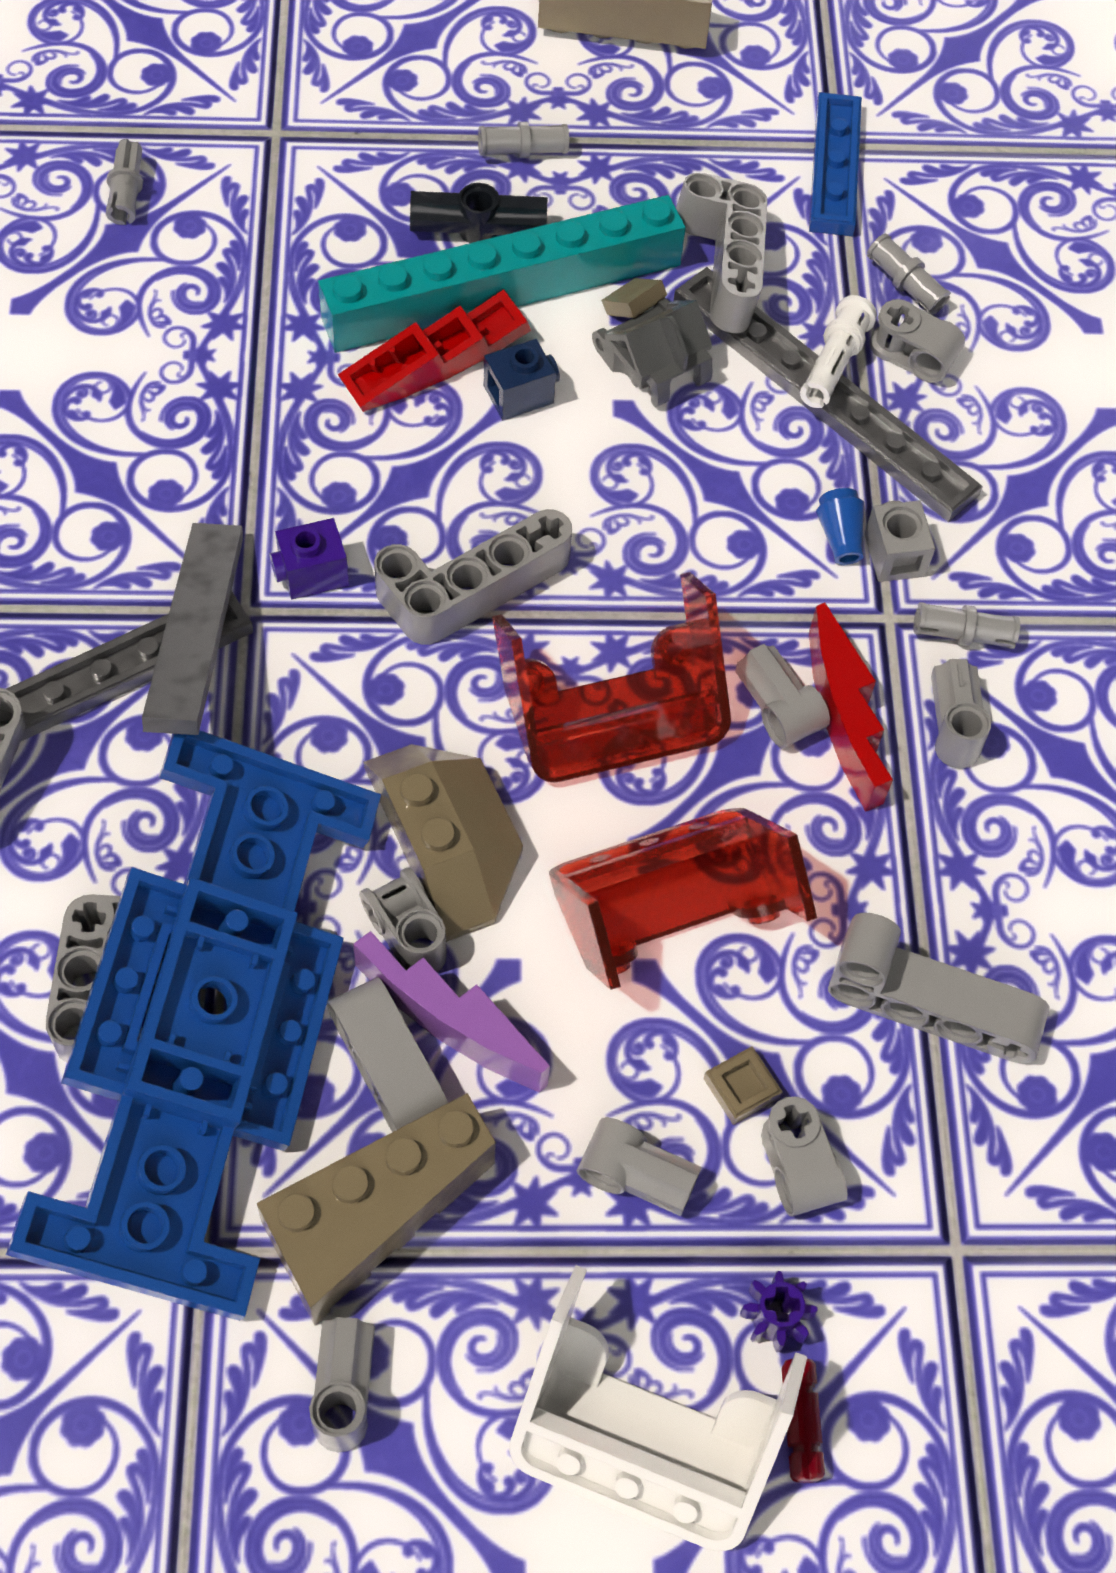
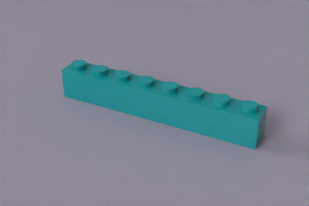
(526, 264)

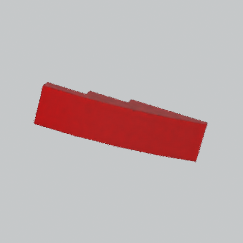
(427, 357)
(847, 689)

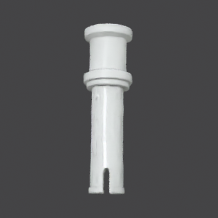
(842, 339)

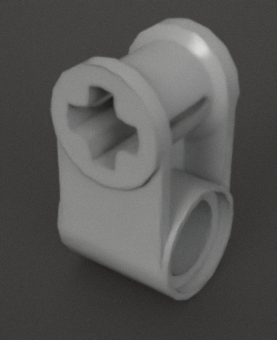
(919, 344)
(404, 914)
(804, 1166)

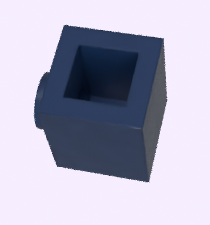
(520, 378)

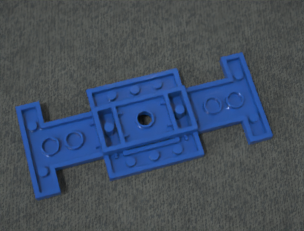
(192, 1071)

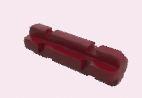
(805, 1430)

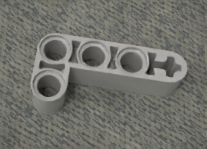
(736, 218)
(534, 546)
(934, 995)

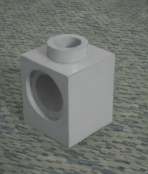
(899, 540)

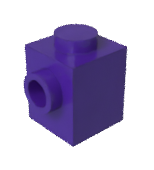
(310, 559)

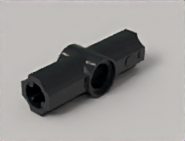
(475, 212)

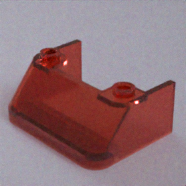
(627, 717)
(677, 881)

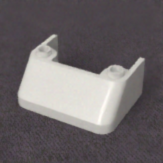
(643, 1450)

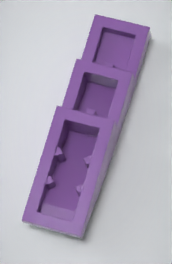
(464, 1023)

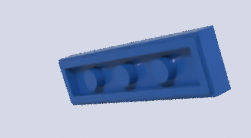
(835, 164)

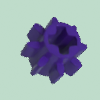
(790, 1302)

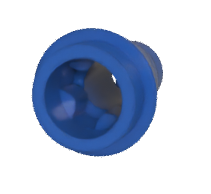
(842, 521)

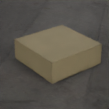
(634, 298)
(742, 1085)

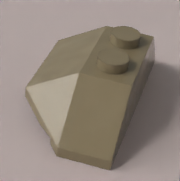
(449, 831)

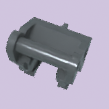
(659, 347)

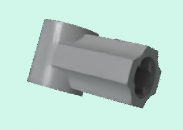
(786, 706)
(959, 712)
(623, 1161)
(342, 1380)

